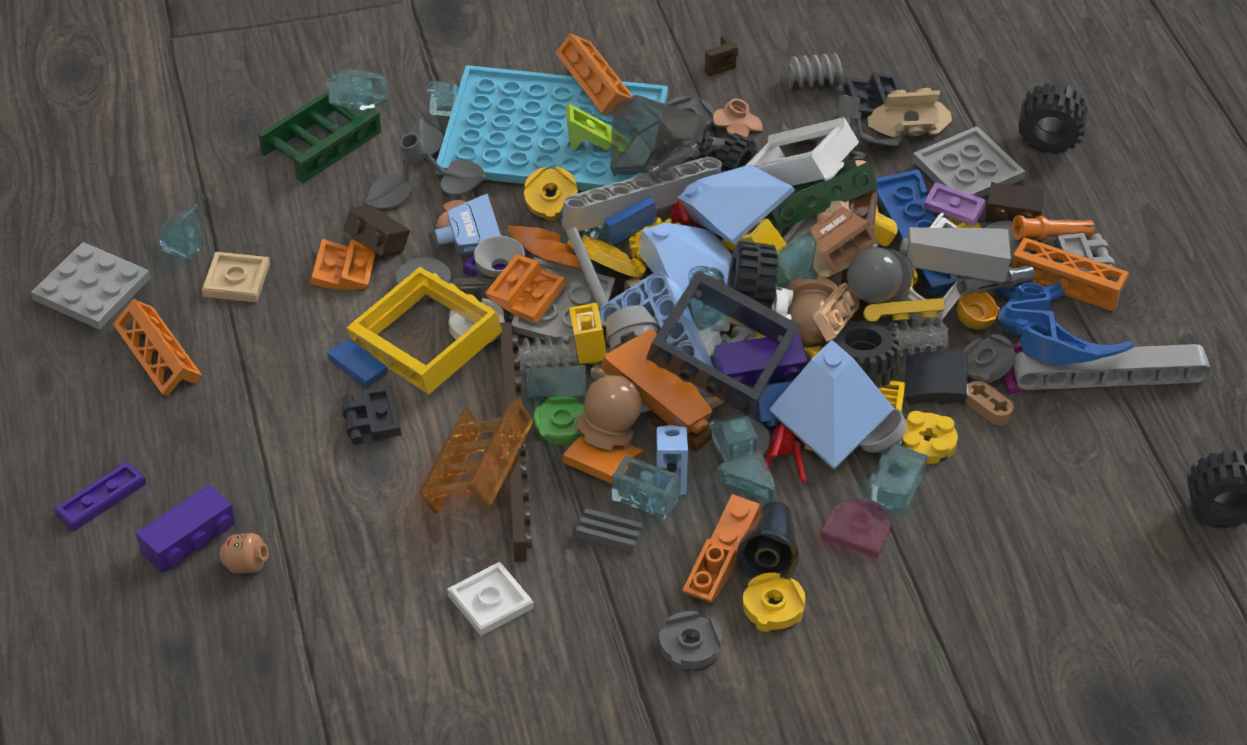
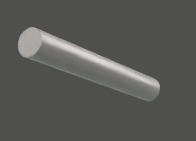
(587, 266)

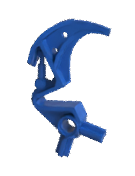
(1042, 337)

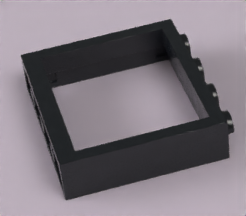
(740, 309)

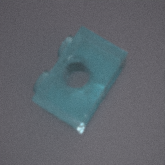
(357, 89)
(897, 478)
(645, 487)

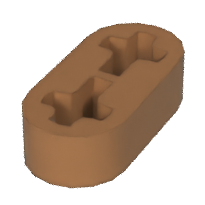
(989, 402)

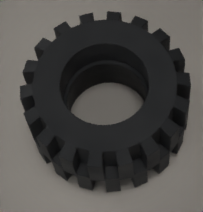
(1058, 103)
(754, 271)
(872, 348)
(1220, 489)

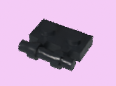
(380, 411)

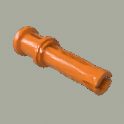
(1041, 227)

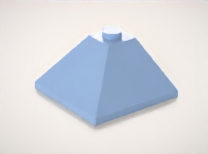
(734, 200)
(678, 248)
(832, 405)

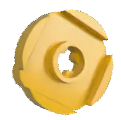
(548, 179)
(938, 427)
(768, 615)

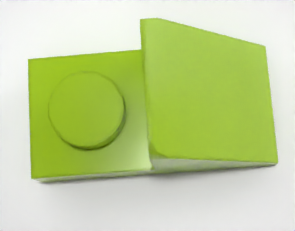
(585, 126)

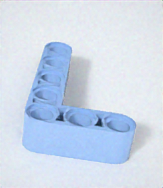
(661, 304)

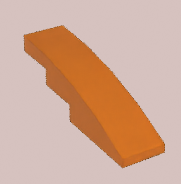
(545, 245)

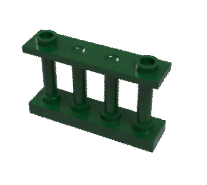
(322, 152)
(817, 195)

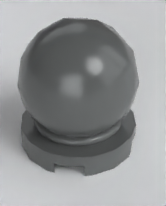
(880, 275)

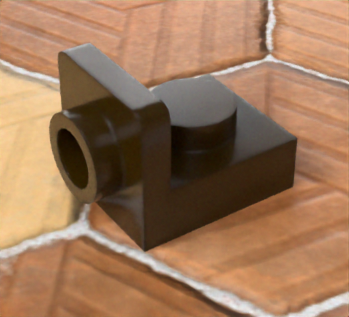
(721, 57)

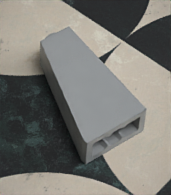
(960, 251)

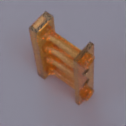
(490, 469)

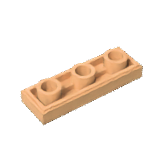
(836, 311)

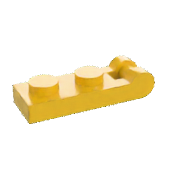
(902, 310)

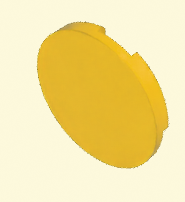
(612, 257)

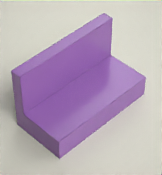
(955, 204)

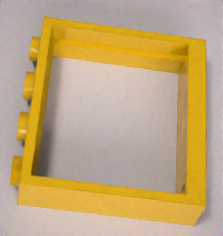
(428, 377)

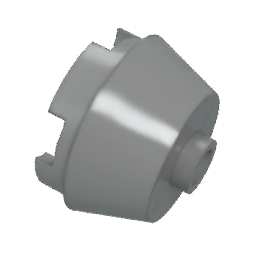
(627, 324)

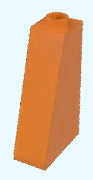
(659, 389)

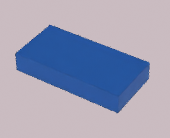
(630, 221)
(357, 362)

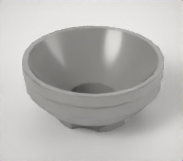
(496, 251)
(886, 434)

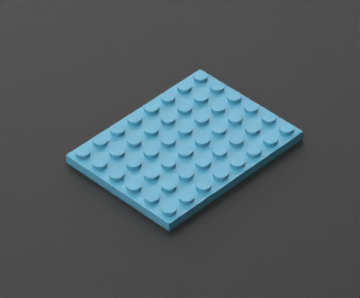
(519, 124)

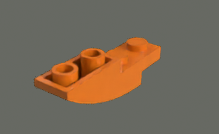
(719, 553)

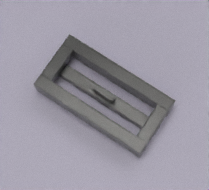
(611, 526)

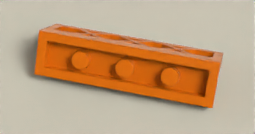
(593, 73)
(1084, 286)
(170, 354)

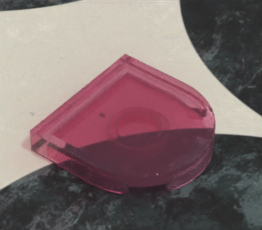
(858, 526)

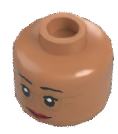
(244, 553)

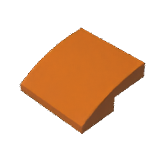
(343, 266)
(526, 288)
(596, 460)

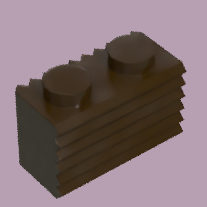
(1009, 201)
(376, 230)

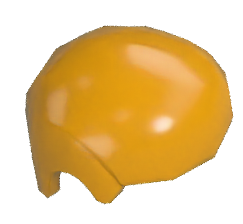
(977, 310)

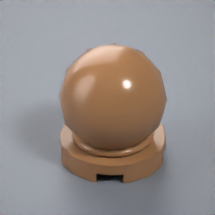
(806, 301)
(610, 410)

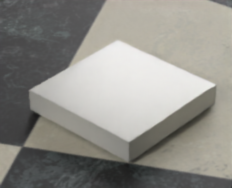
(490, 598)

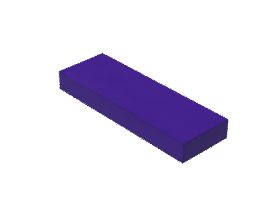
(100, 496)

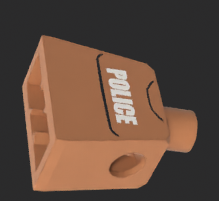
(842, 236)

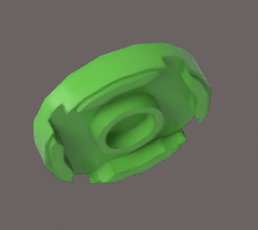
(557, 419)

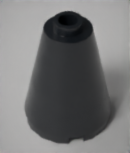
(770, 543)

